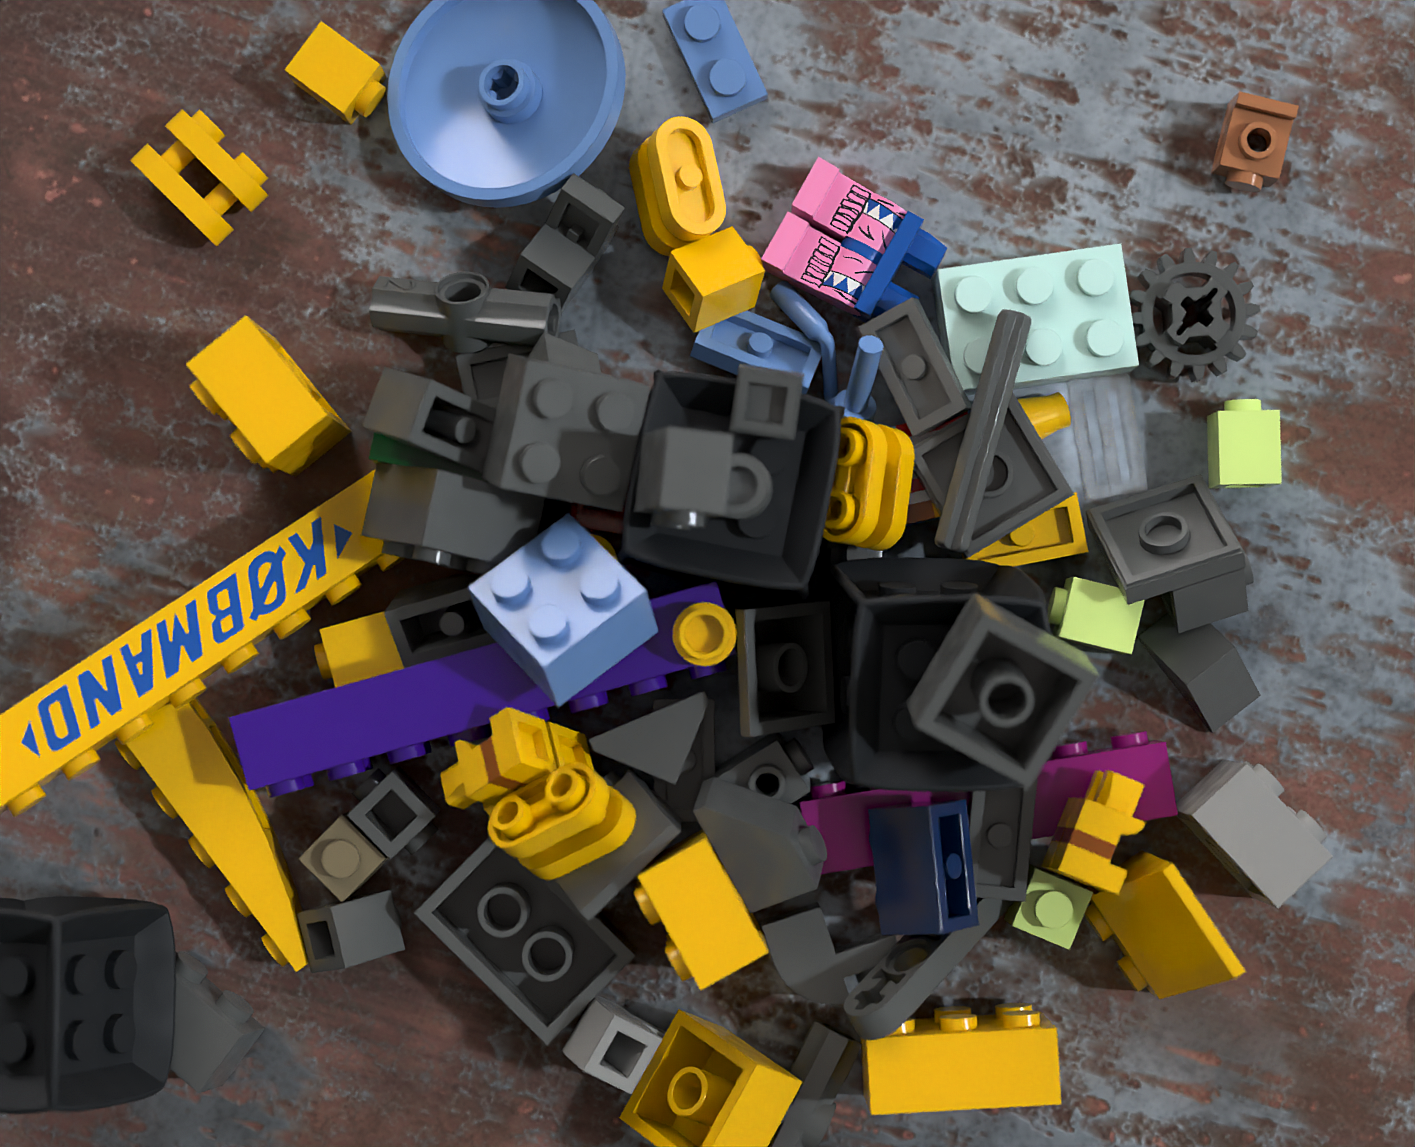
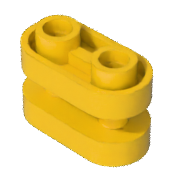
(199, 139)
(677, 185)
(870, 485)
(562, 821)

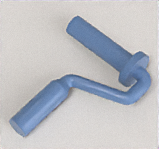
(857, 397)

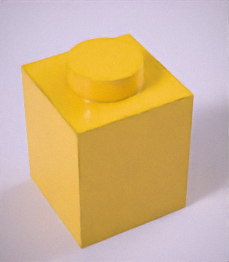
(338, 74)
(713, 278)
(357, 650)

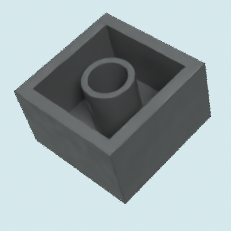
(565, 433)
(448, 518)
(1001, 690)

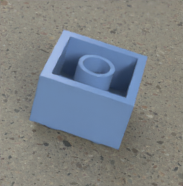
(563, 609)

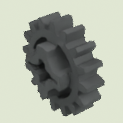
(1210, 331)

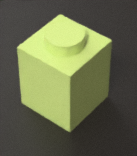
(1244, 446)
(1094, 616)
(1051, 907)

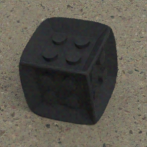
(757, 554)
(884, 636)
(84, 1002)

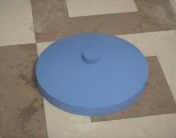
(505, 96)

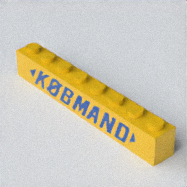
(185, 643)

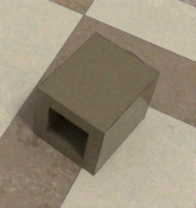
(343, 858)

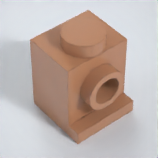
(1256, 116)

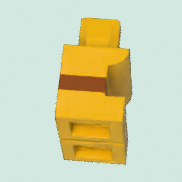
(515, 755)
(1092, 830)

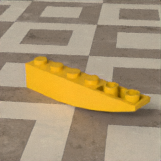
(208, 790)

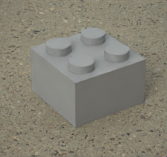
(1253, 831)

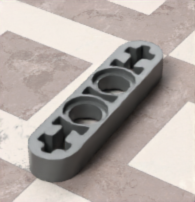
(912, 973)

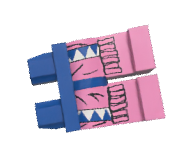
(872, 246)

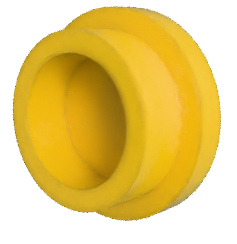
(704, 634)

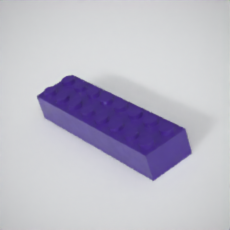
(433, 700)

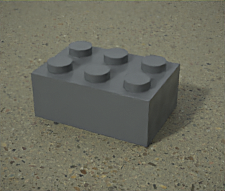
(525, 939)

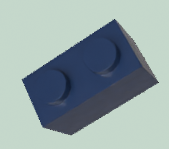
(923, 867)

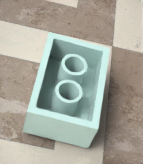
(1075, 310)

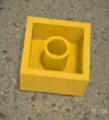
(709, 1090)

